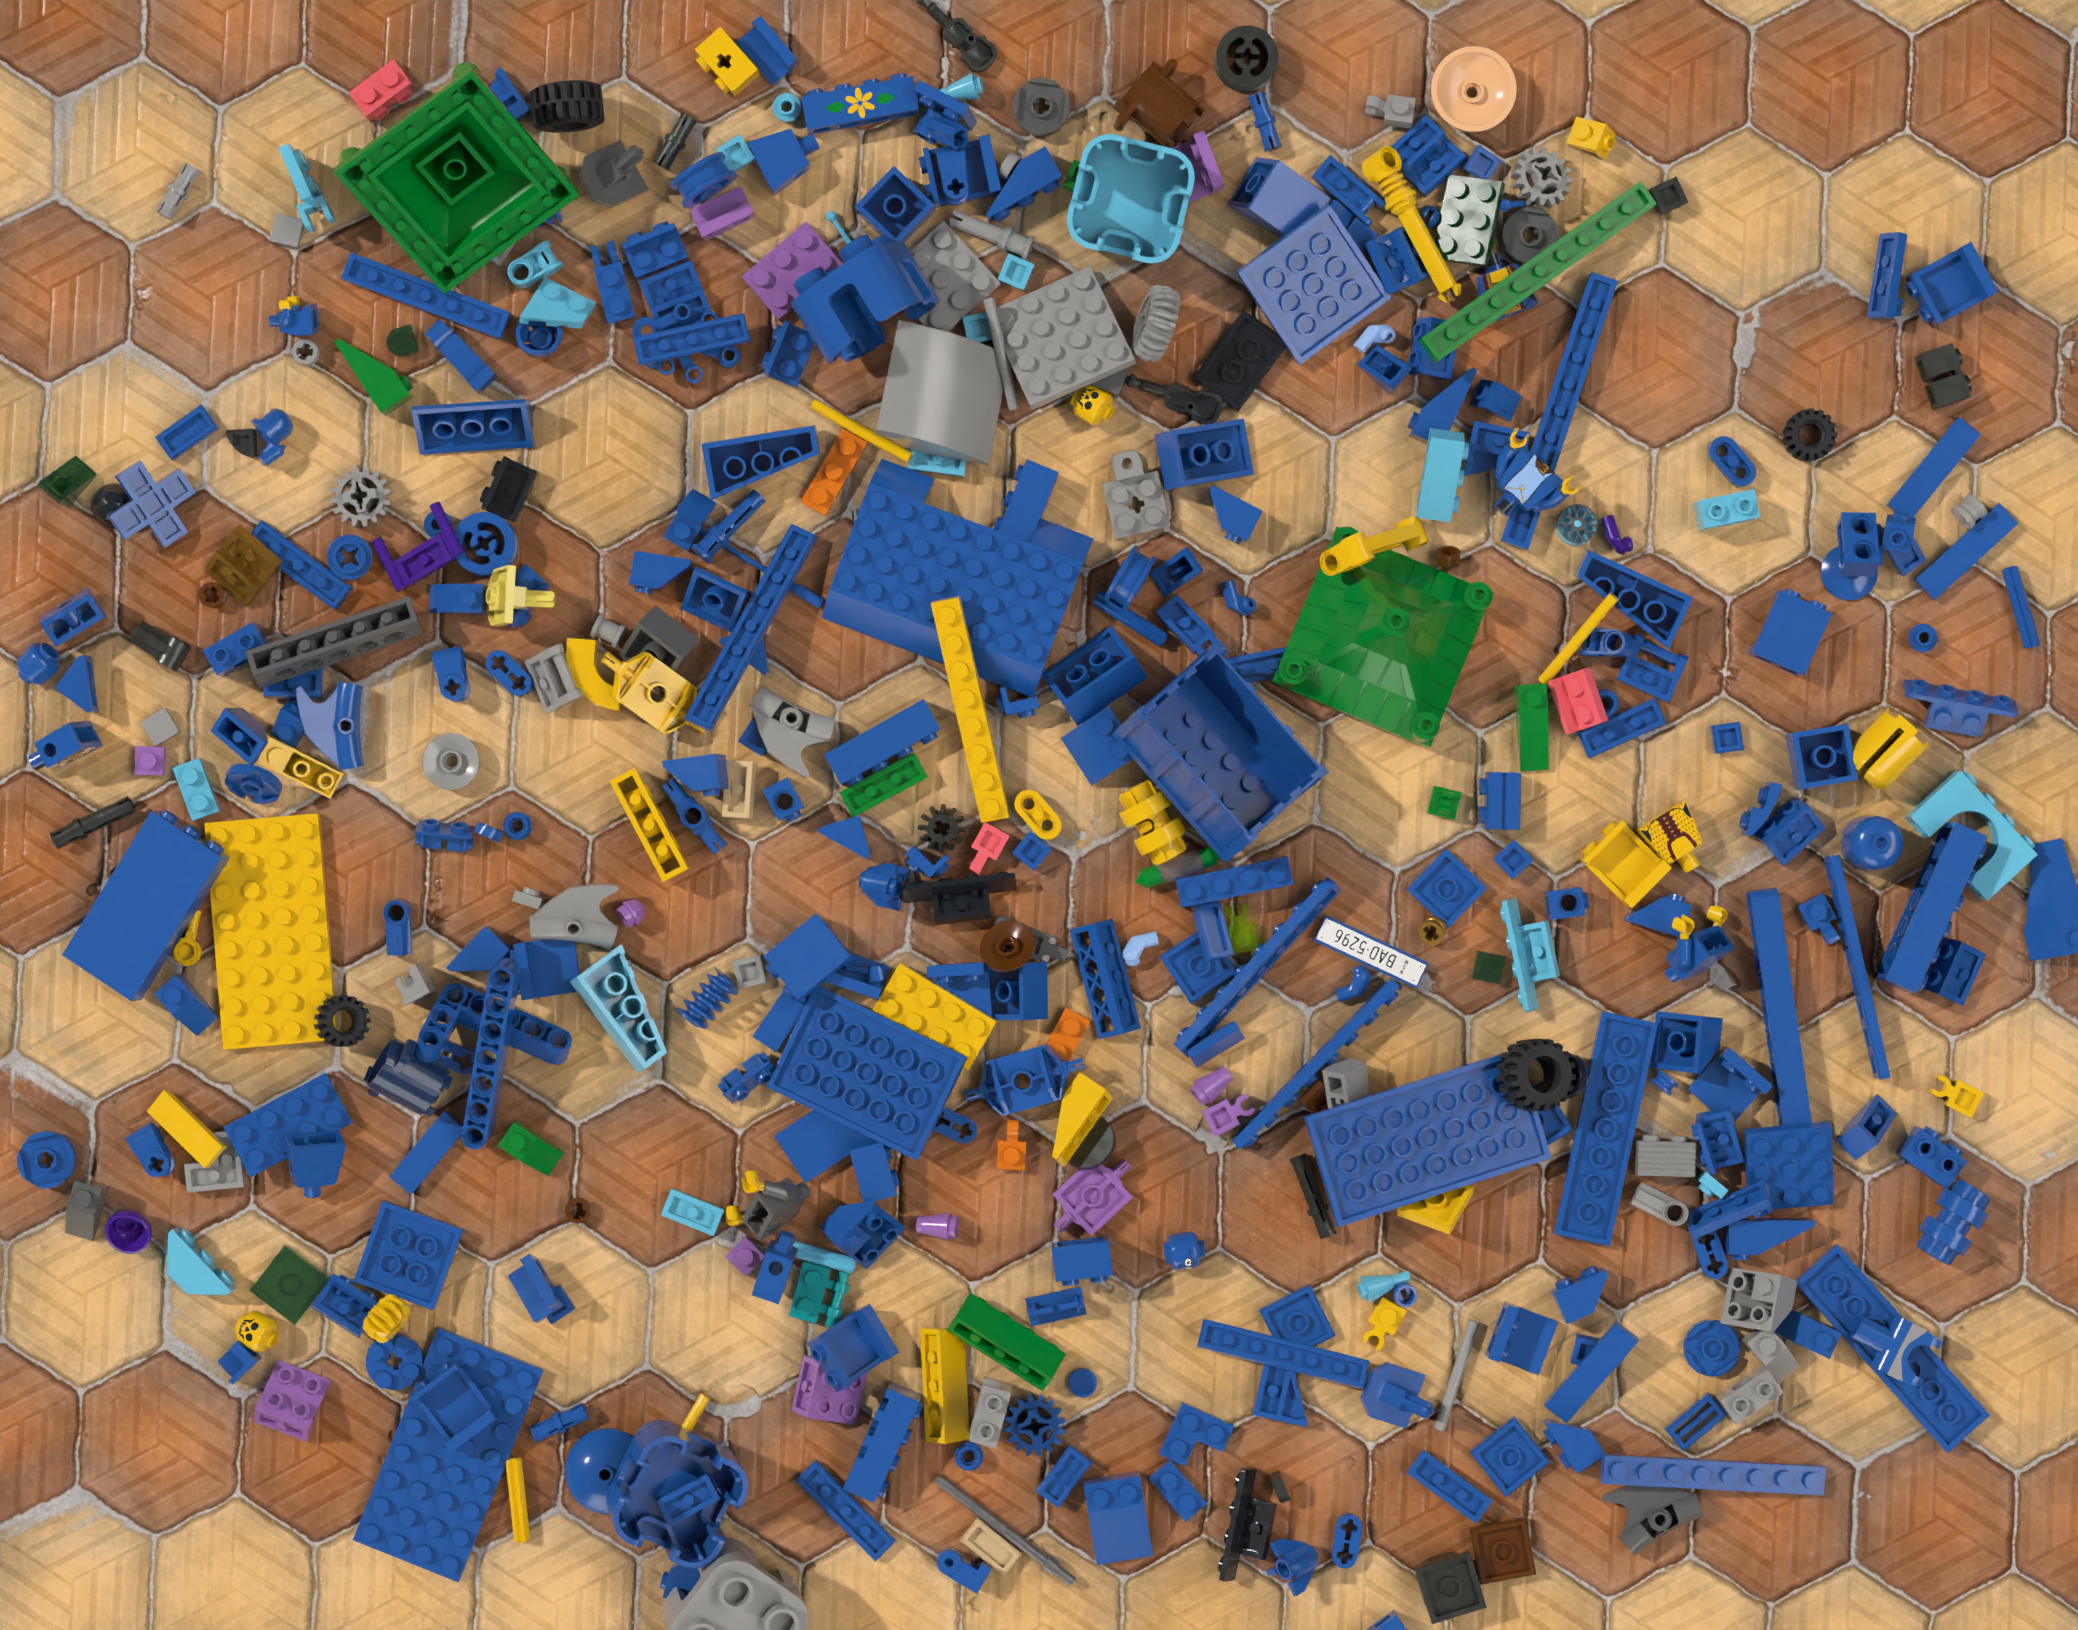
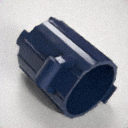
(407, 1079)

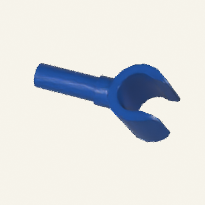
(875, 972)

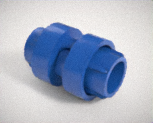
(1962, 1208)

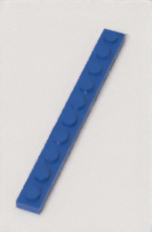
(1564, 394)

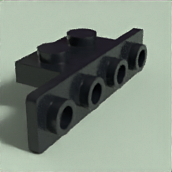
(960, 898)
(1249, 1526)

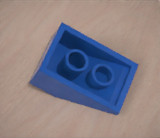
(1204, 454)
(1117, 1517)

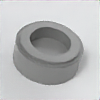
(1008, 166)

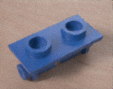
(432, 832)
(738, 1086)
(1055, 1306)

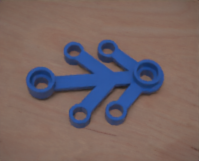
(686, 361)

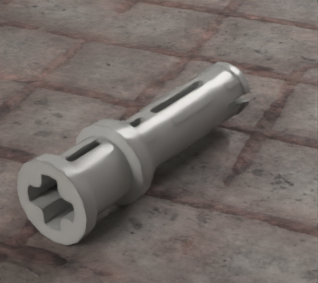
(1004, 238)

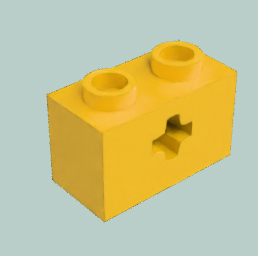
(719, 47)

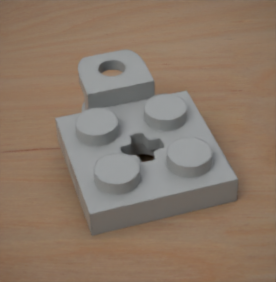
(1132, 483)

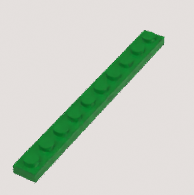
(1537, 272)

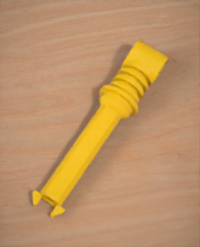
(1384, 169)

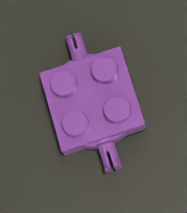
(1092, 1197)

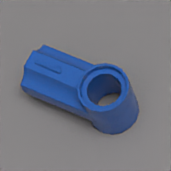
(937, 128)
(398, 930)

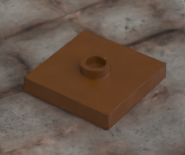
(1502, 1550)

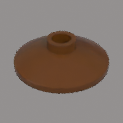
(1003, 937)

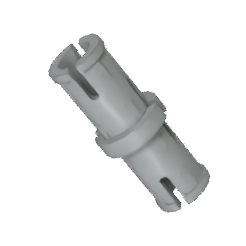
(178, 191)

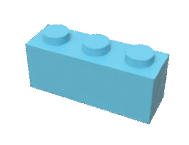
(1441, 475)

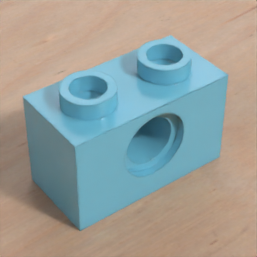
(1726, 510)

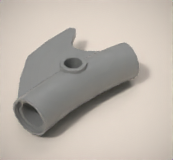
(786, 739)
(580, 907)

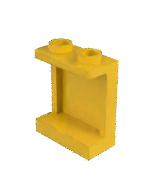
(1624, 863)

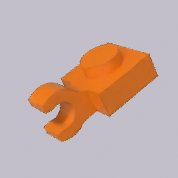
(1011, 1152)

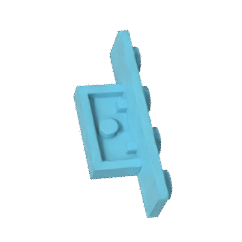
(1531, 951)

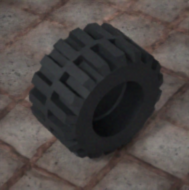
(567, 106)
(1515, 1074)

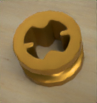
(1425, 927)

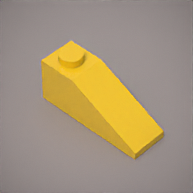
(1080, 1110)

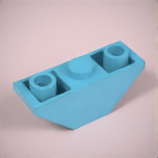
(194, 1268)

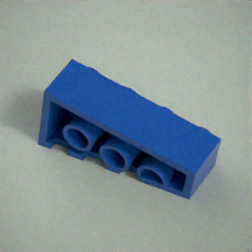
(750, 458)

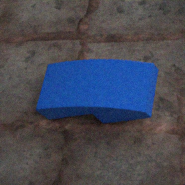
(1755, 817)

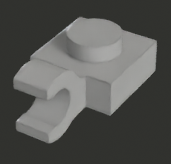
(1396, 111)

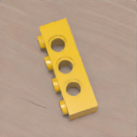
(650, 824)

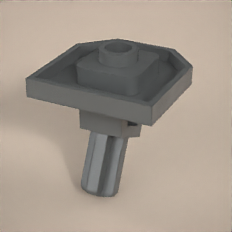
(612, 175)

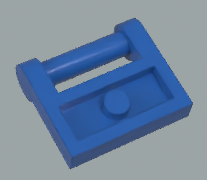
(1649, 677)

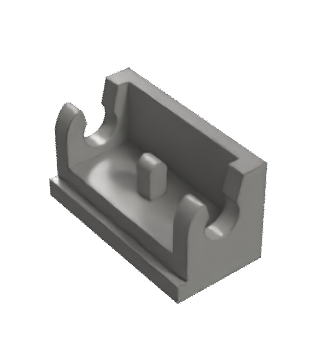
(418, 986)

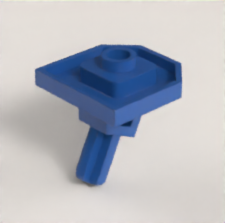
(1393, 1395)

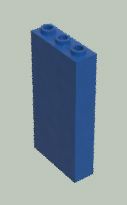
(146, 904)

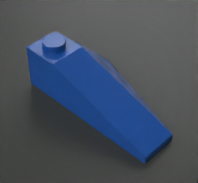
(2051, 904)

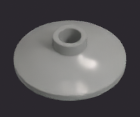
(436, 761)

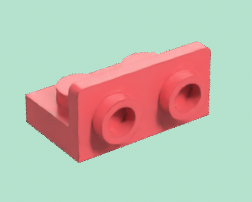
(382, 91)
(1577, 700)

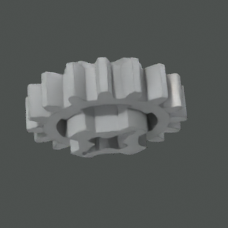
(1541, 178)
(348, 498)

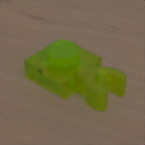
(1241, 933)

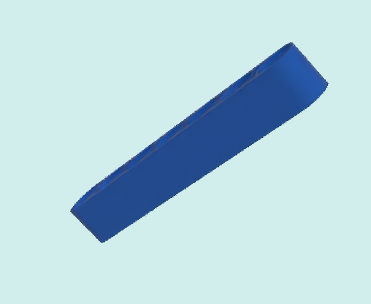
(498, 1043)

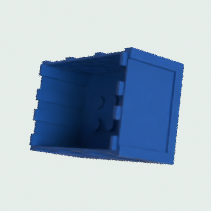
(1219, 753)

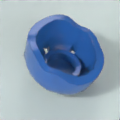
(540, 339)

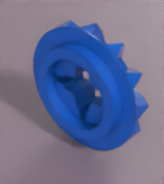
(336, 557)

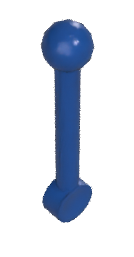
(1505, 204)

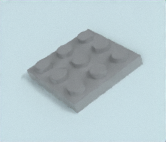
(954, 275)

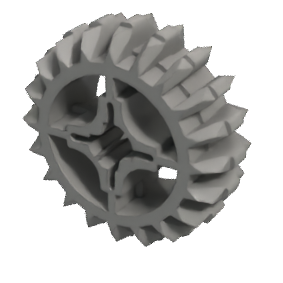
(1155, 323)

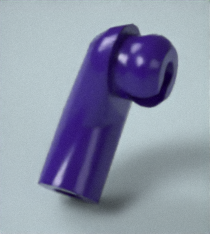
(1613, 536)

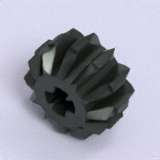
(939, 837)

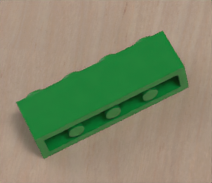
(1006, 1341)

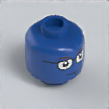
(1183, 1250)

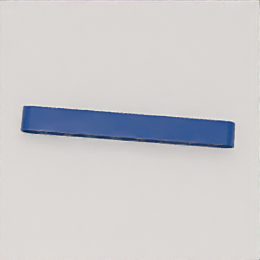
(1778, 1007)

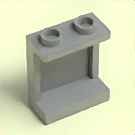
(990, 1412)

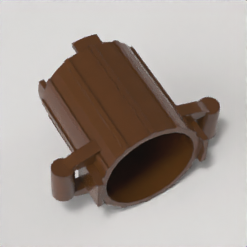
(1158, 105)

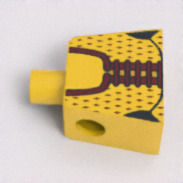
(1673, 836)

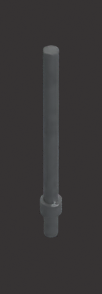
(1049, 1564)

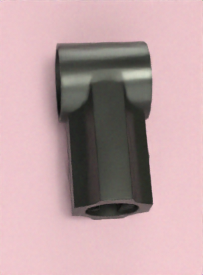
(167, 649)

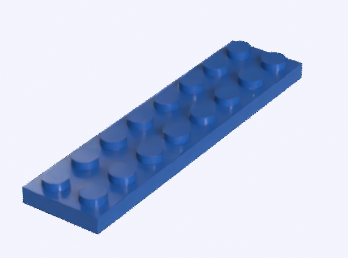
(1605, 1128)
(1942, 1400)

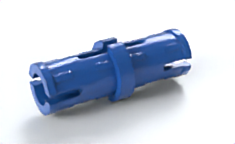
(1264, 121)
(559, 1422)

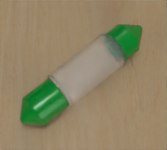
(1177, 867)

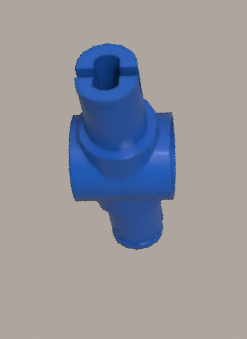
(683, 805)

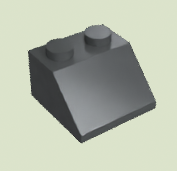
(661, 638)

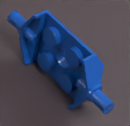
(1047, 1077)

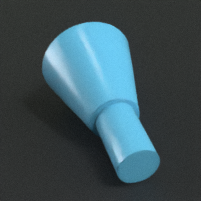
(965, 88)
(1375, 1286)

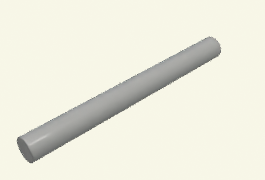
(999, 346)
(1456, 1375)

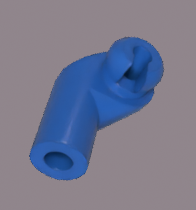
(1357, 986)

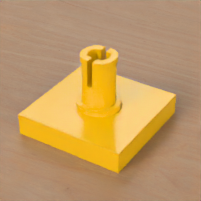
(1439, 1211)

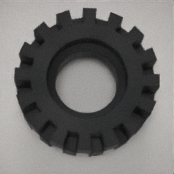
(1826, 430)
(358, 1025)

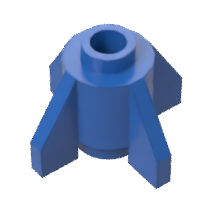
(884, 884)
(1295, 1563)

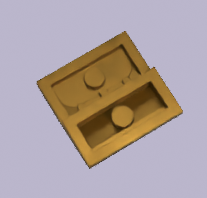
(243, 565)

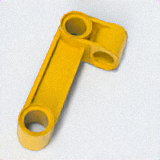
(1361, 549)

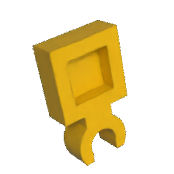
(1960, 1096)
(1385, 1318)

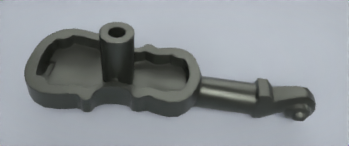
(976, 51)
(1202, 405)

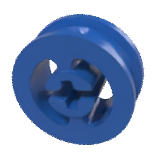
(703, 180)
(472, 525)
(1130, 578)

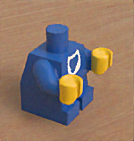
(295, 319)

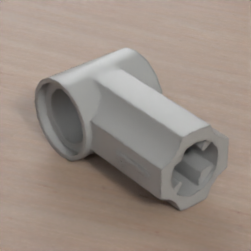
(1657, 1204)

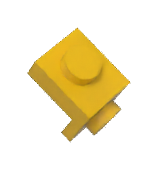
(1591, 137)

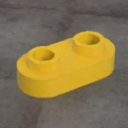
(1038, 814)

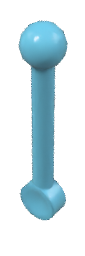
(832, 217)

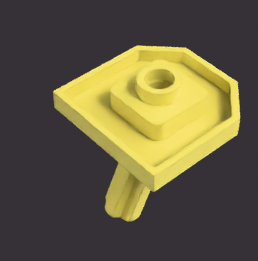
(504, 596)

